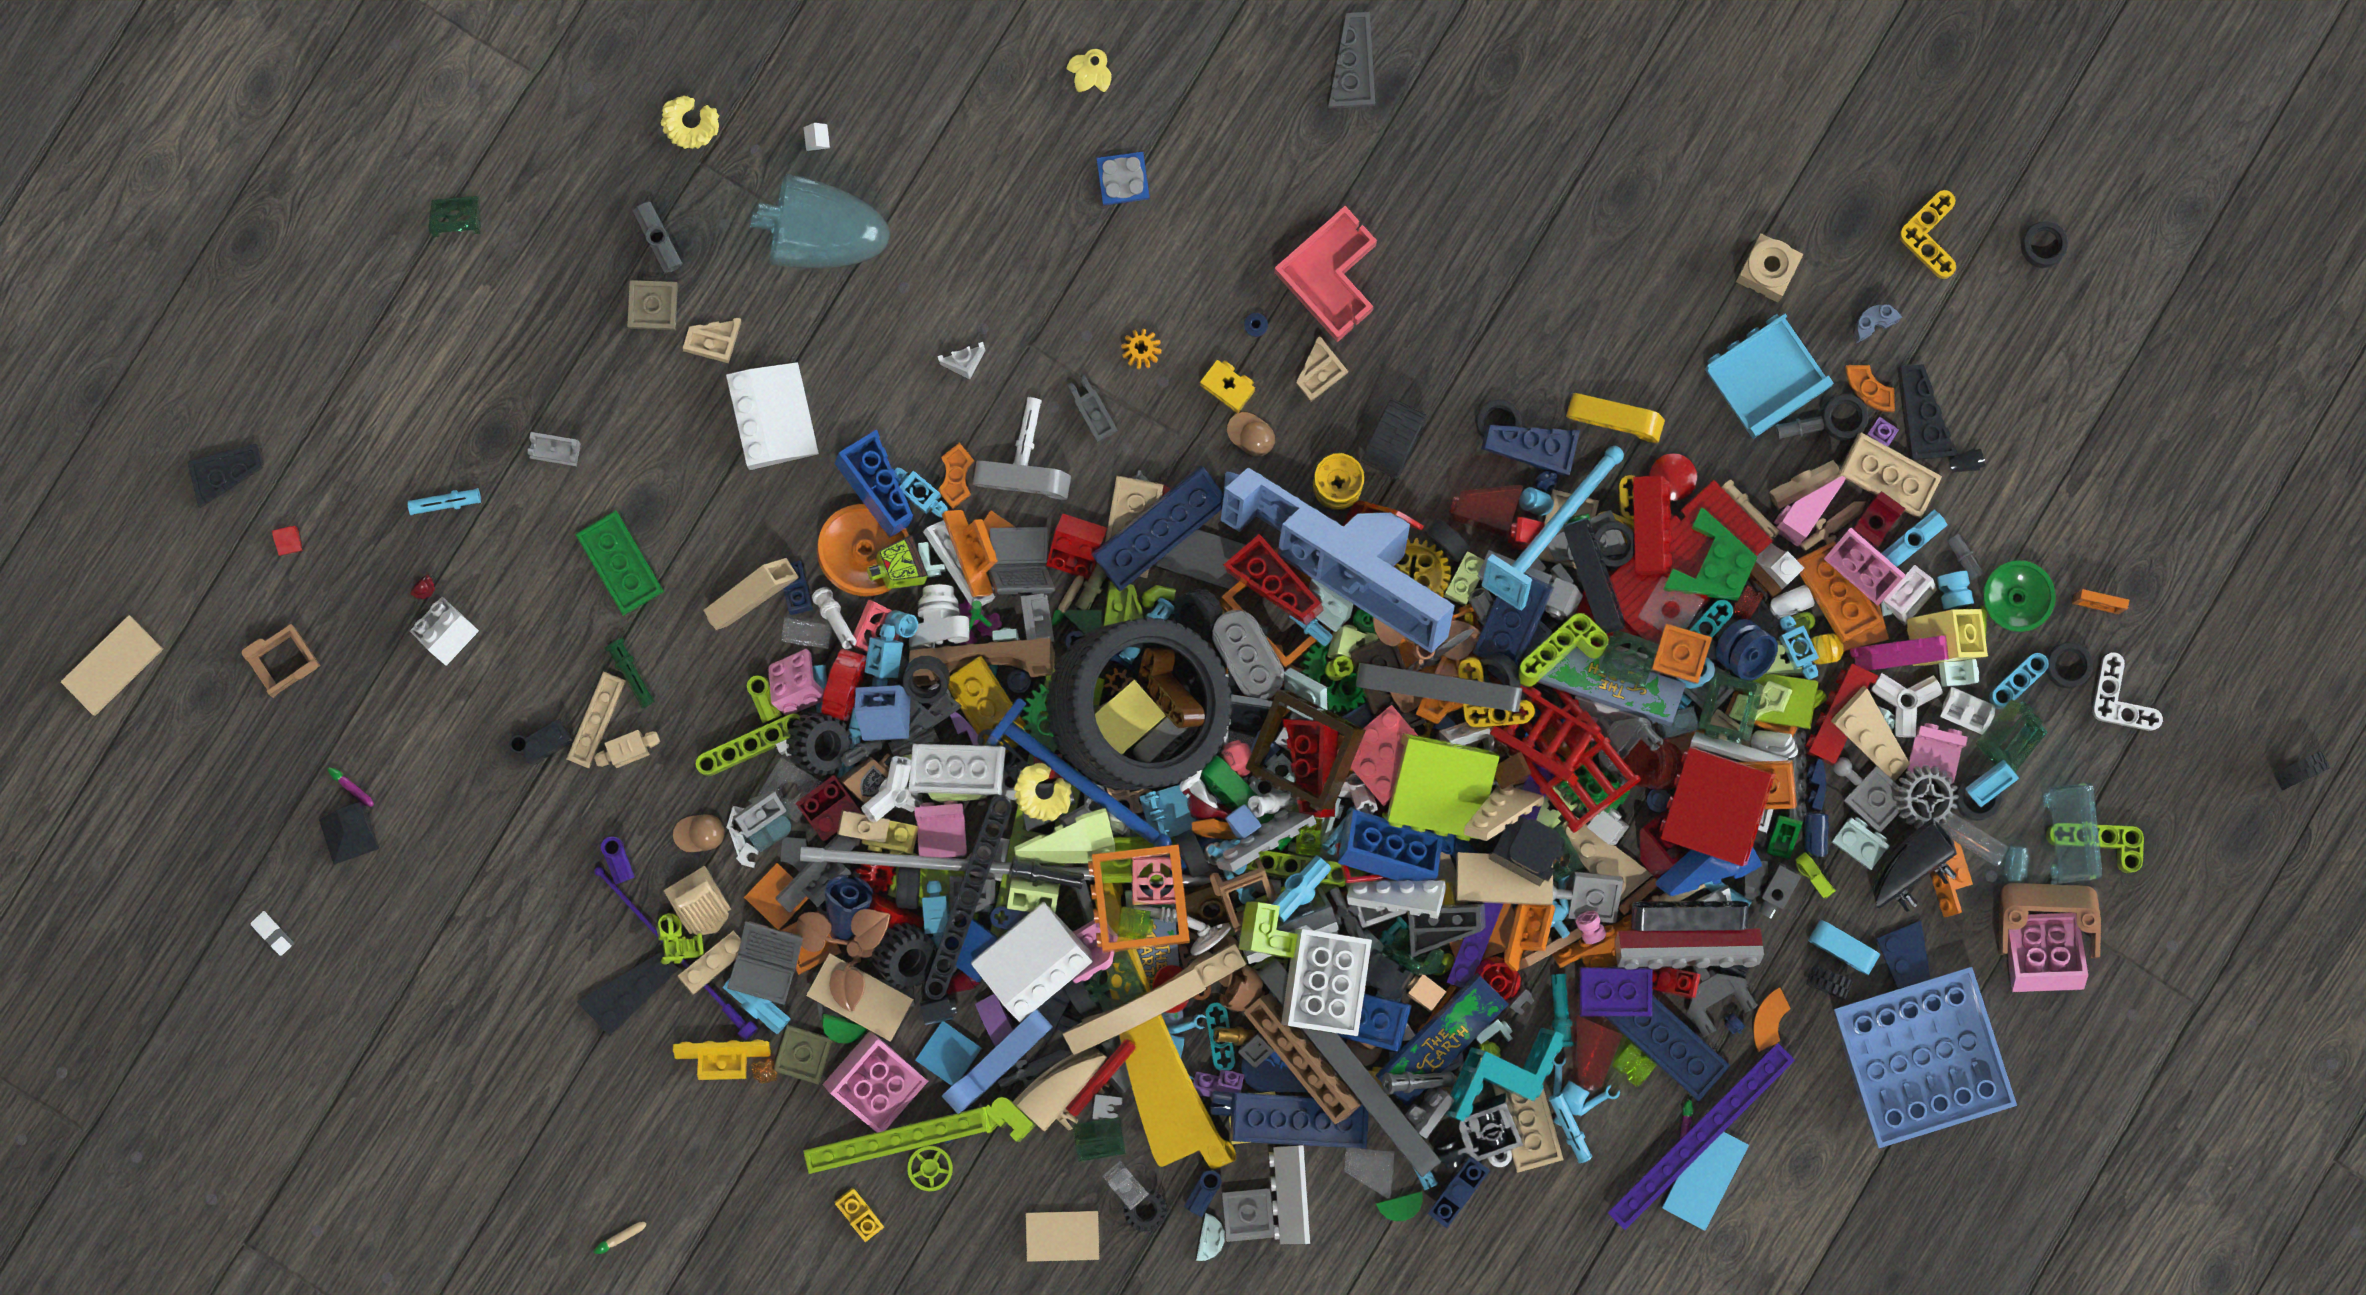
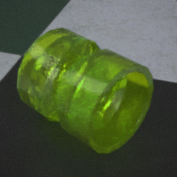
(1634, 1065)

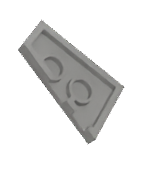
(1610, 542)

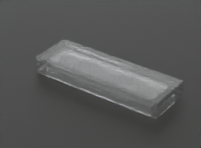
(1975, 839)

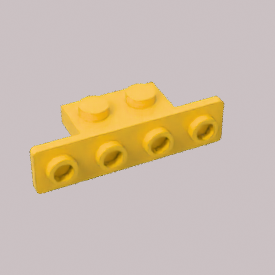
(722, 1060)

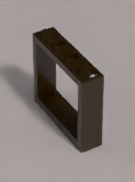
(1341, 765)

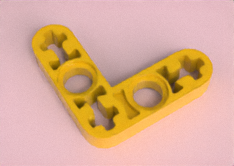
(1922, 230)
(1483, 721)

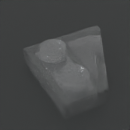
(1371, 1168)

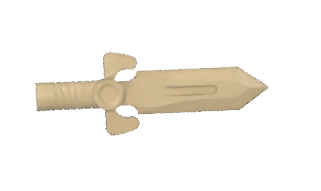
(1833, 525)

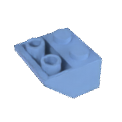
(883, 712)

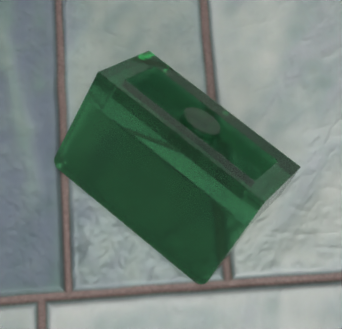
(1099, 1139)

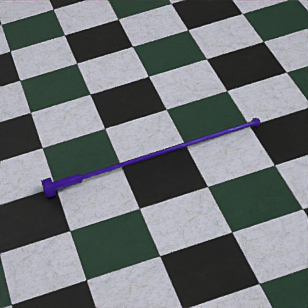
(746, 1030)

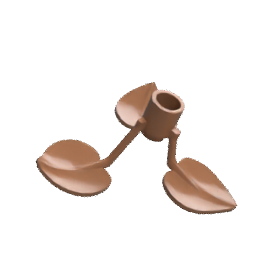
(1392, 638)
(868, 926)

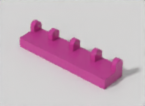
(1901, 653)

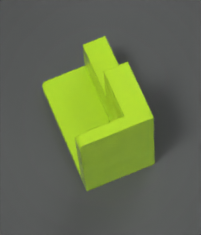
(1260, 931)

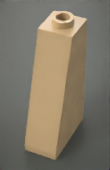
(750, 593)

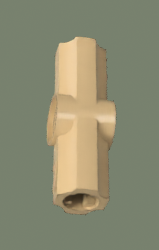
(1804, 484)

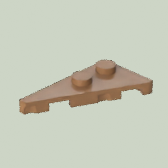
(1530, 957)

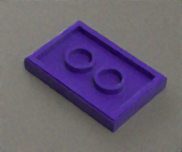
(1615, 991)

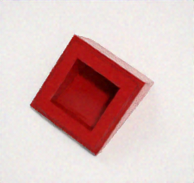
(287, 540)

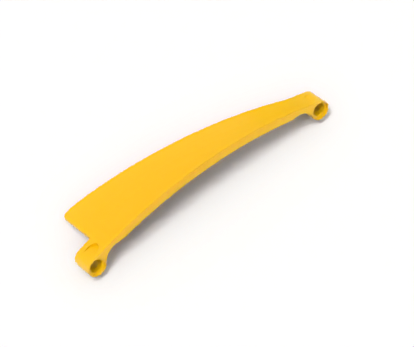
(1163, 1091)

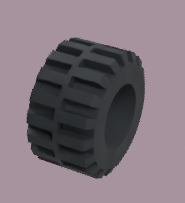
(803, 740)
(894, 945)

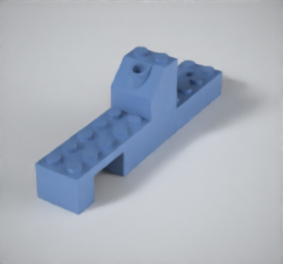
(1348, 559)

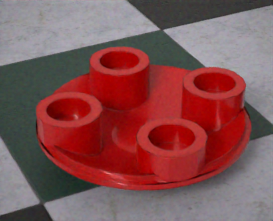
(1679, 472)

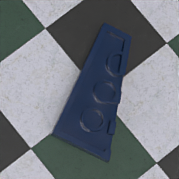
(1538, 447)
(1905, 955)

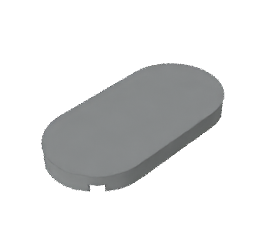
(1248, 654)

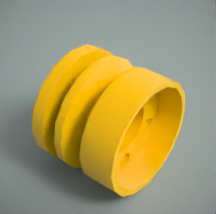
(1346, 471)

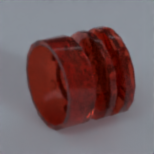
(1657, 767)

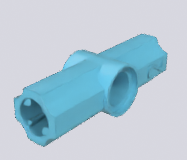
(1924, 530)
(1301, 887)
(761, 1009)

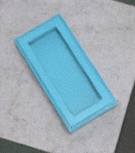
(1992, 783)

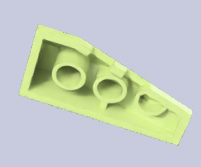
(1071, 844)

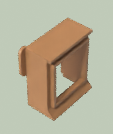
(260, 647)
(1223, 888)

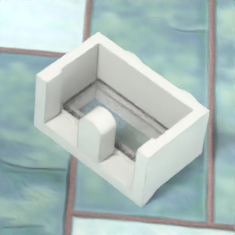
(1967, 711)

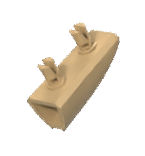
(1055, 1088)

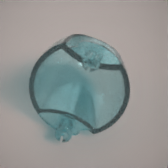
(820, 226)

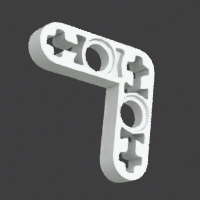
(2115, 706)

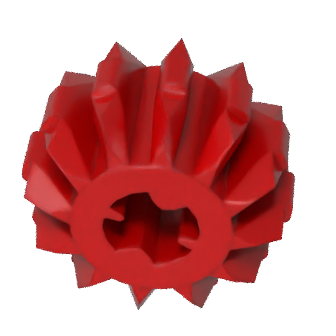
(878, 881)

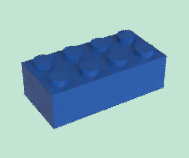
(1387, 850)

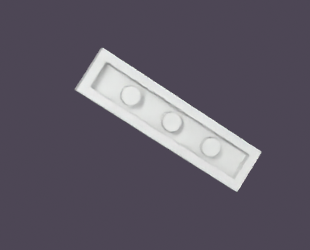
(942, 544)

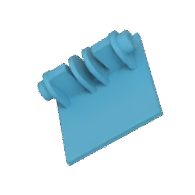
(1167, 811)

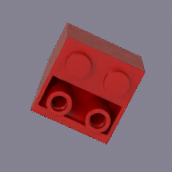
(1074, 544)

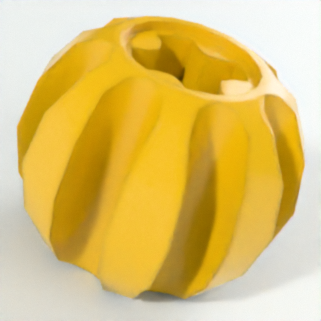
(1827, 648)

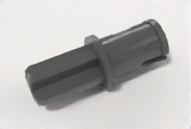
(1799, 427)
(1965, 556)
(861, 752)

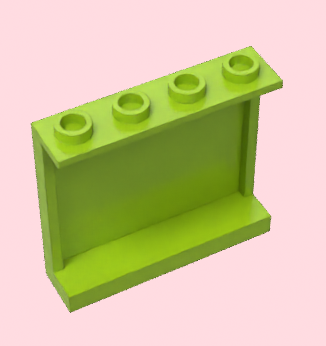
(1440, 785)

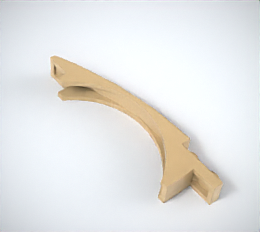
(1191, 981)

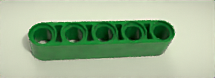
(1233, 791)

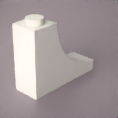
(1779, 565)

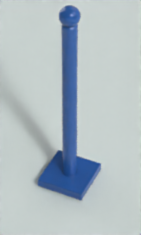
(1098, 795)

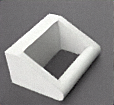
(1910, 594)
(1466, 734)

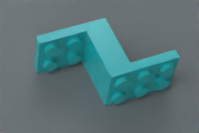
(1522, 1082)

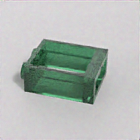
(1755, 693)
(2001, 728)

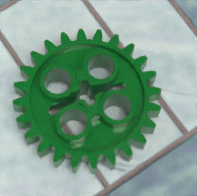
(1315, 670)
(1035, 719)
(1590, 784)

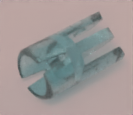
(771, 833)

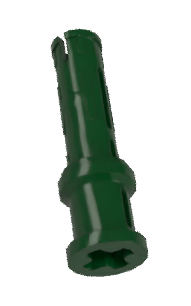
(626, 660)

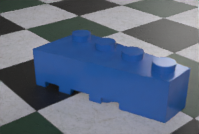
(875, 482)

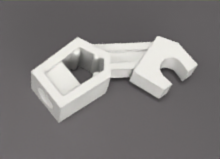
(742, 848)

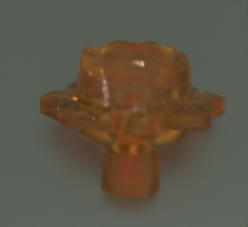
(764, 1071)

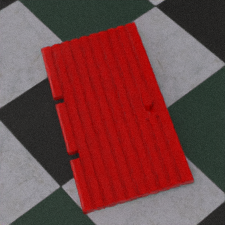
(1688, 554)

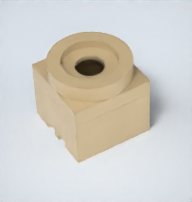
(1769, 267)

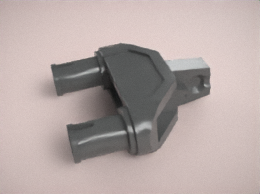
(1623, 737)
(1712, 989)

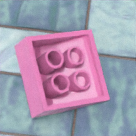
(1800, 518)
(1864, 566)
(2047, 954)
(875, 1082)

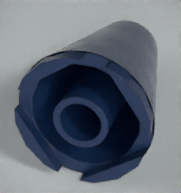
(843, 900)

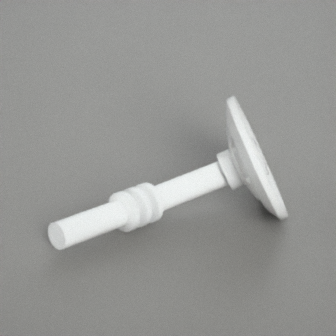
(1207, 935)

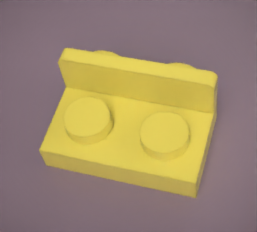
(899, 839)

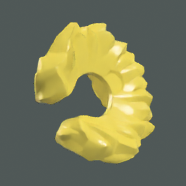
(680, 134)
(1041, 808)

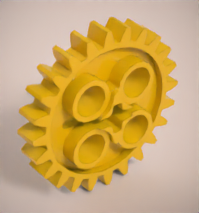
(1434, 576)

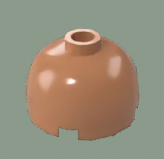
(1244, 989)

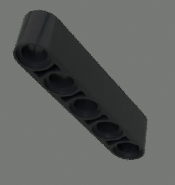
(1594, 576)
(1689, 915)

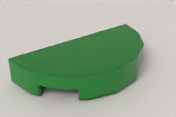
(841, 1029)
(1402, 1207)

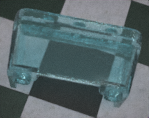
(2074, 833)

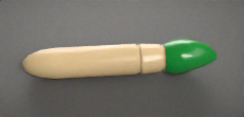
(1067, 600)
(604, 1246)

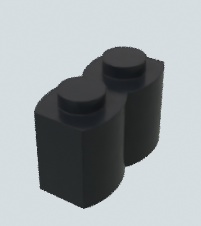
(938, 1010)

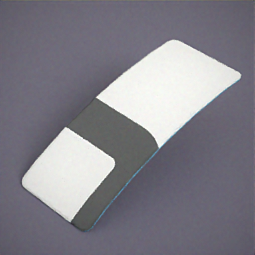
(272, 933)

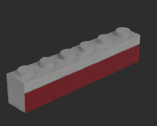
(1689, 948)

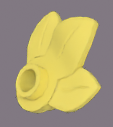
(1090, 74)

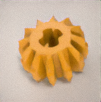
(1148, 343)

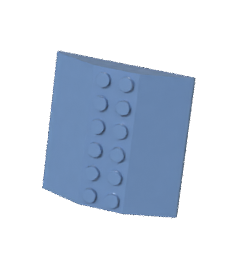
(1924, 1057)

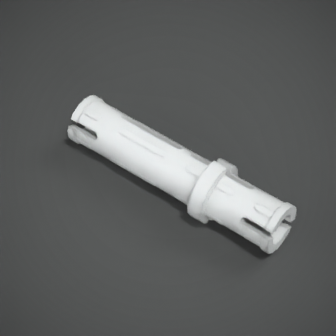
(1024, 444)

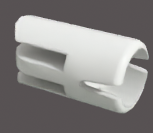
(1792, 602)
(1775, 743)

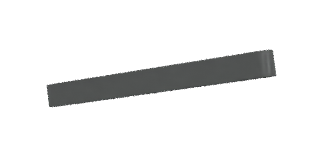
(1359, 1081)

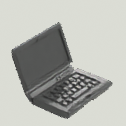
(1021, 560)
(765, 962)

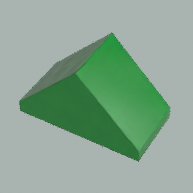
(1783, 836)

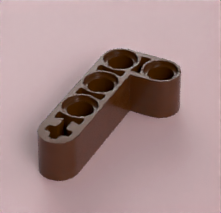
(1166, 691)

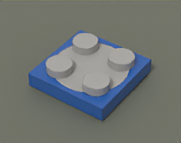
(1123, 178)

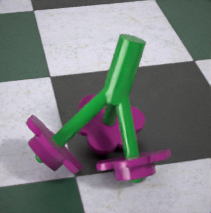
(974, 613)

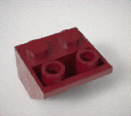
(824, 807)

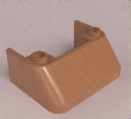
(2020, 898)

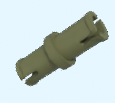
(1091, 588)

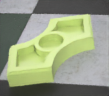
(1773, 699)

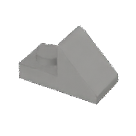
(760, 813)

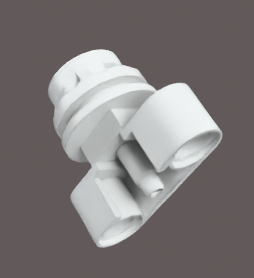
(940, 617)

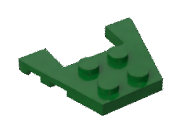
(1724, 567)

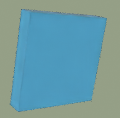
(948, 1053)

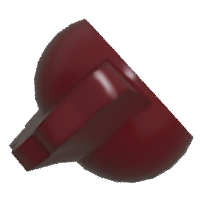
(423, 588)

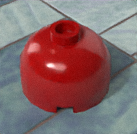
(1499, 976)

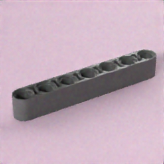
(1439, 687)

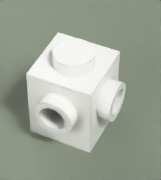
(1608, 826)

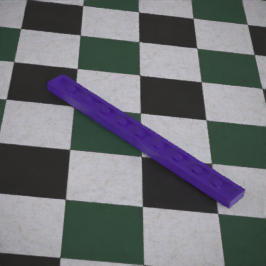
(1474, 946)
(1700, 1137)

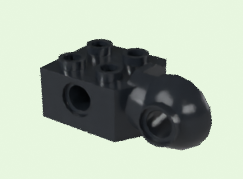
(1485, 1133)

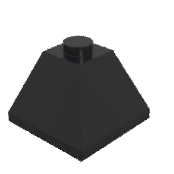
(348, 833)

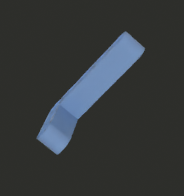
(997, 1062)

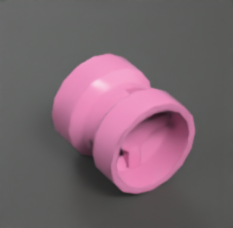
(1591, 928)

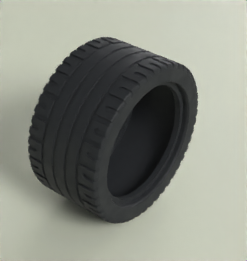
(1073, 714)

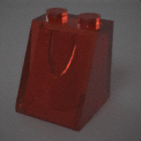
(1487, 508)
(1592, 1052)

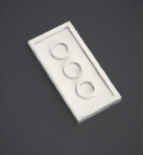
(957, 769)

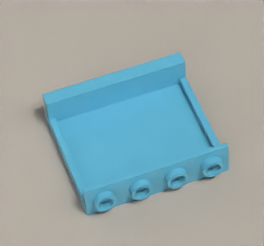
(1767, 375)

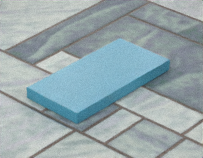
(1705, 1181)

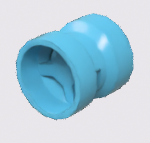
(904, 623)

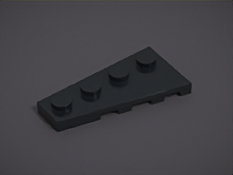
(1923, 420)
(623, 996)

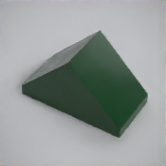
(1085, 619)

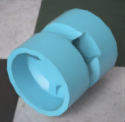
(1955, 590)

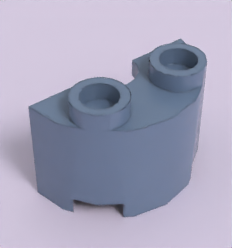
(1875, 316)

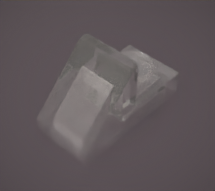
(1125, 1185)

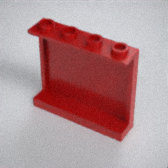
(1717, 806)

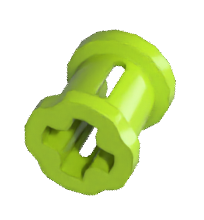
(1345, 667)

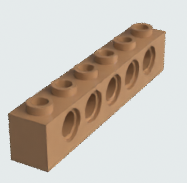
(1303, 1059)

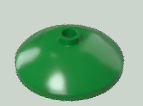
(2030, 584)

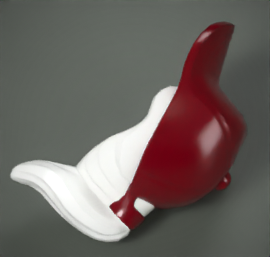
(1199, 801)

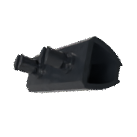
(1914, 859)

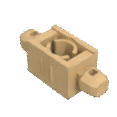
(627, 749)

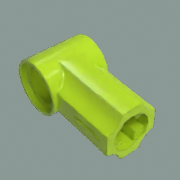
(763, 700)

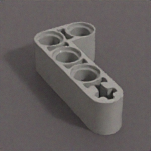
(1022, 478)

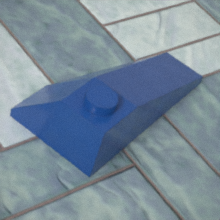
(1701, 868)

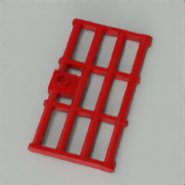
(1585, 759)

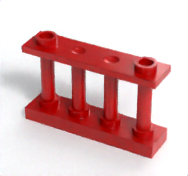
(1546, 757)

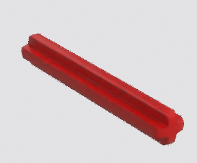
(1101, 1077)

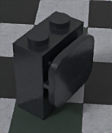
(1529, 850)

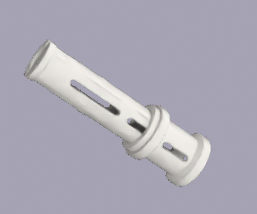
(831, 610)
(1270, 803)

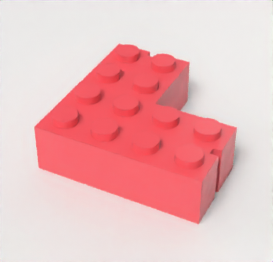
(1318, 269)

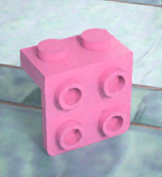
(793, 683)
(1937, 749)
(941, 830)
(1101, 960)

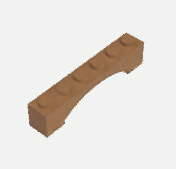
(1030, 655)

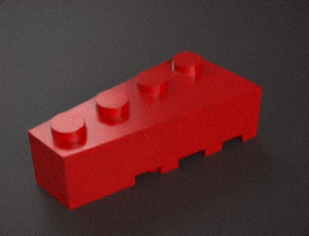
(1652, 525)
(1272, 578)
(1828, 739)
(1313, 755)

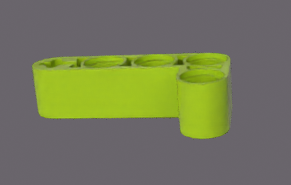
(1557, 652)
(2118, 842)

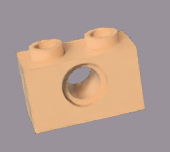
(1425, 992)

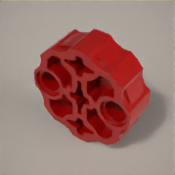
(844, 678)

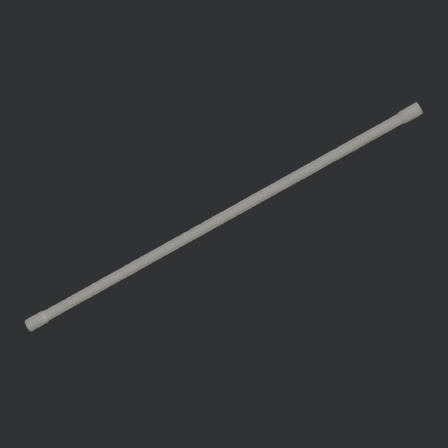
(814, 854)

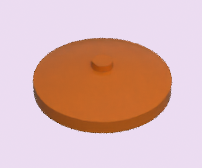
(849, 546)

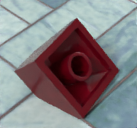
(1655, 852)

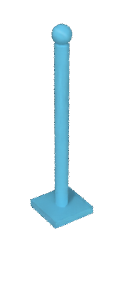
(1510, 581)

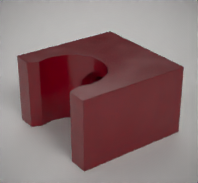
(1883, 509)

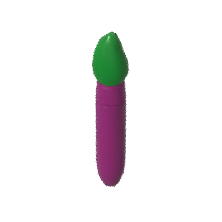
(350, 786)
(1686, 1122)

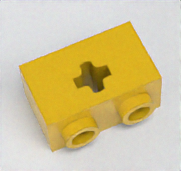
(1233, 398)

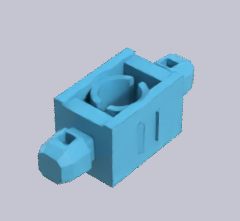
(938, 508)
(883, 656)
(1809, 670)
(935, 911)

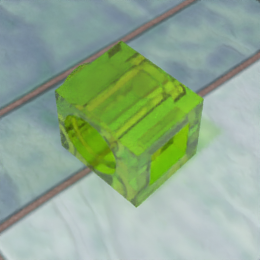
(1309, 844)
(1134, 923)

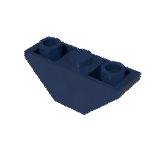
(1458, 1191)

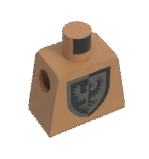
(866, 778)

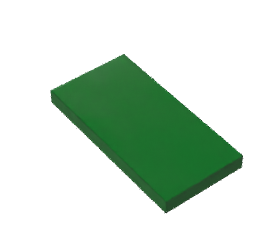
(619, 563)

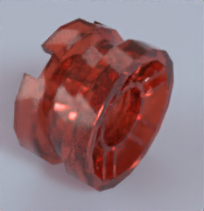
(1747, 603)

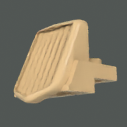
(699, 902)

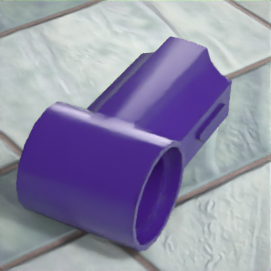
(618, 862)

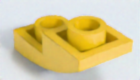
(859, 1214)

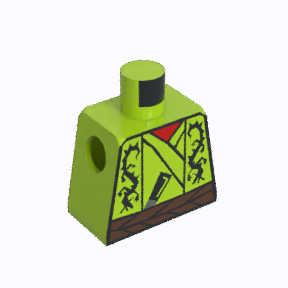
(899, 565)

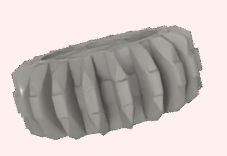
(1925, 787)

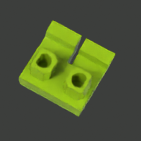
(1005, 1112)

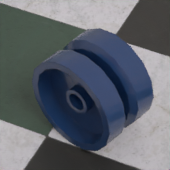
(1746, 650)

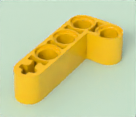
(1616, 416)

